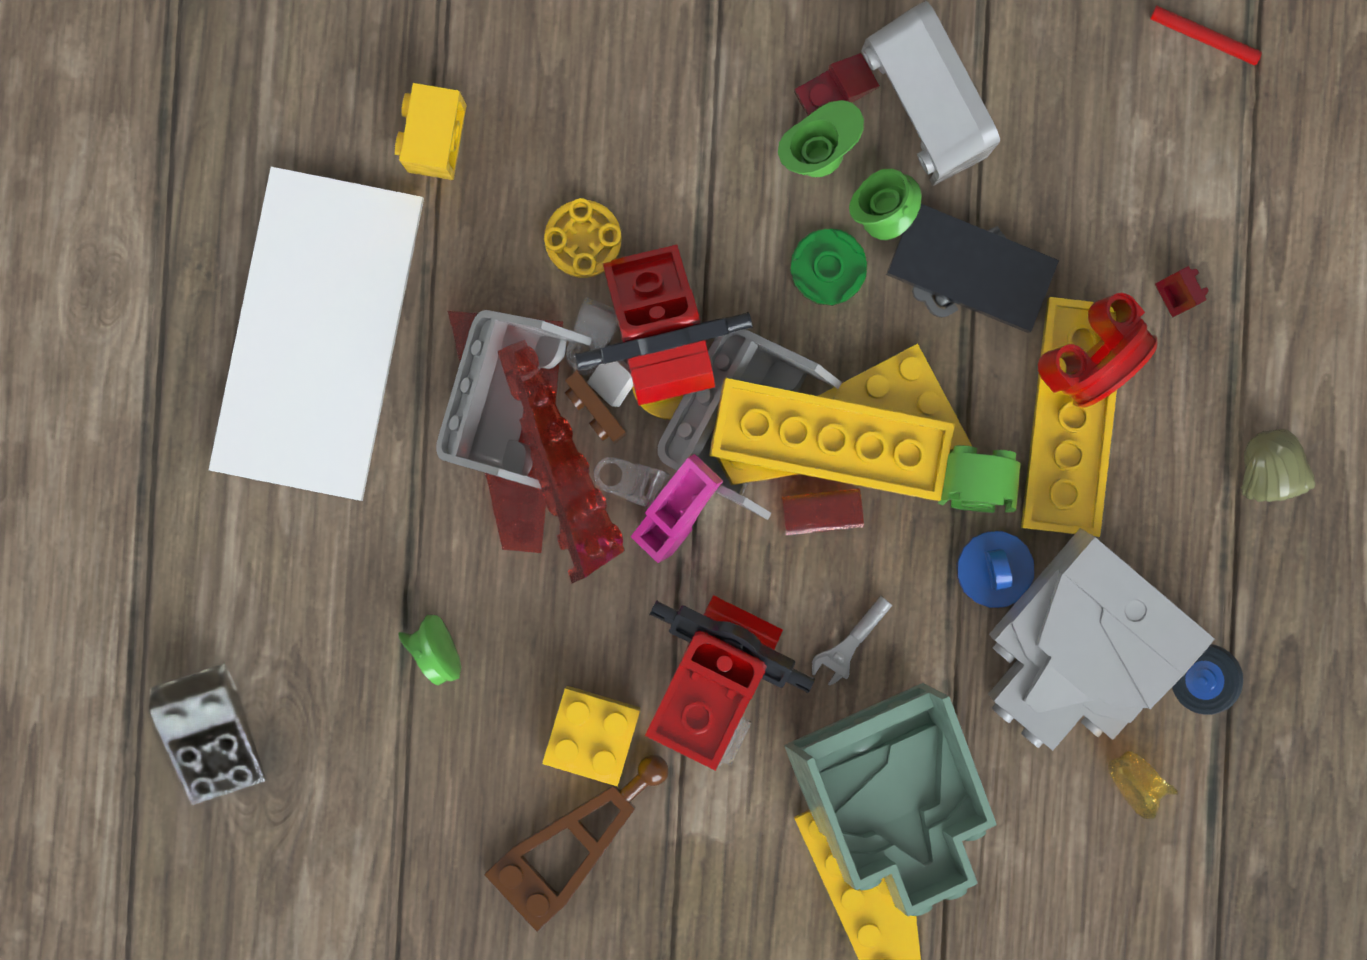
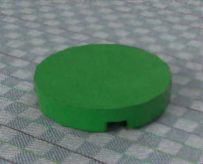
(828, 267)

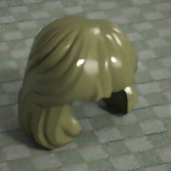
(1275, 467)

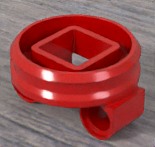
(1109, 363)

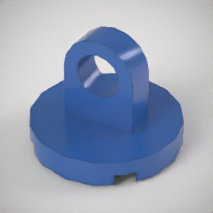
(995, 569)

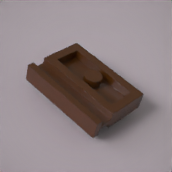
(603, 423)

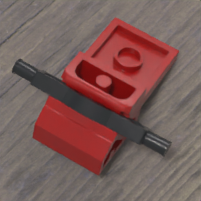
(659, 327)
(717, 677)

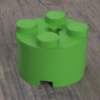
(981, 480)

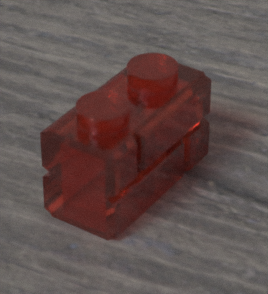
(822, 511)

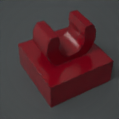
(1181, 291)

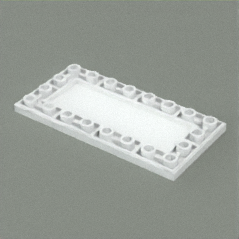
(316, 333)

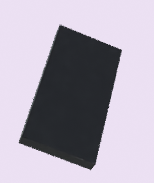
(973, 268)

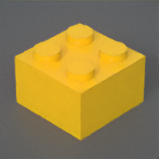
(431, 131)
(591, 735)

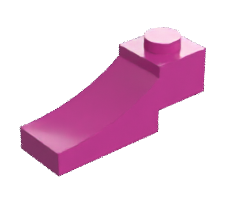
(676, 509)

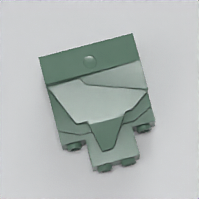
(897, 797)

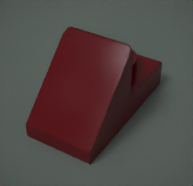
(843, 81)

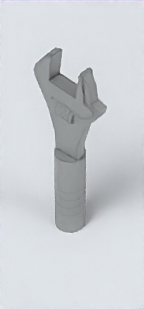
(840, 656)

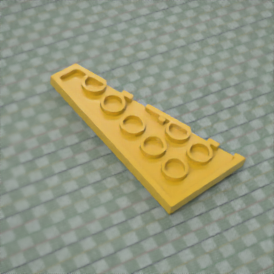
(896, 385)
(869, 915)

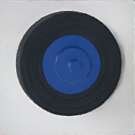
(1211, 682)

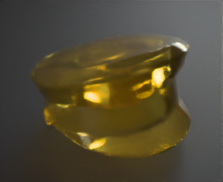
(1139, 784)

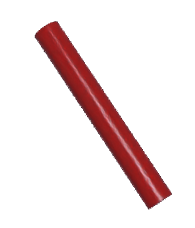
(1205, 35)

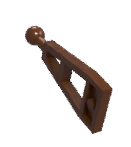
(522, 882)

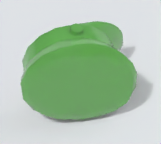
(886, 203)
(433, 650)

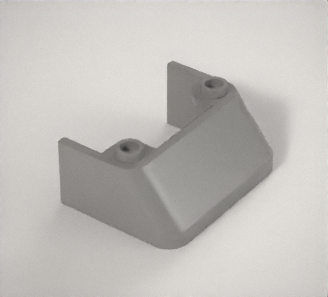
(933, 91)
(742, 358)
(482, 415)

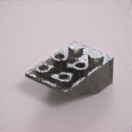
(206, 733)

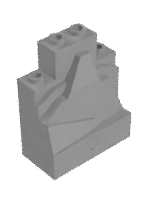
(1090, 645)

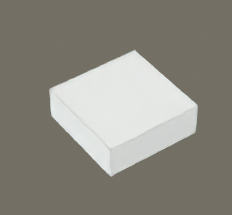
(612, 382)

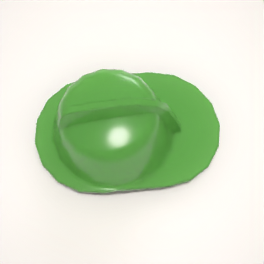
(821, 139)

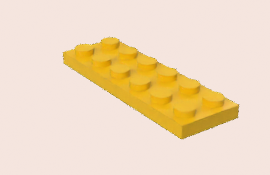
(831, 439)
(1067, 441)

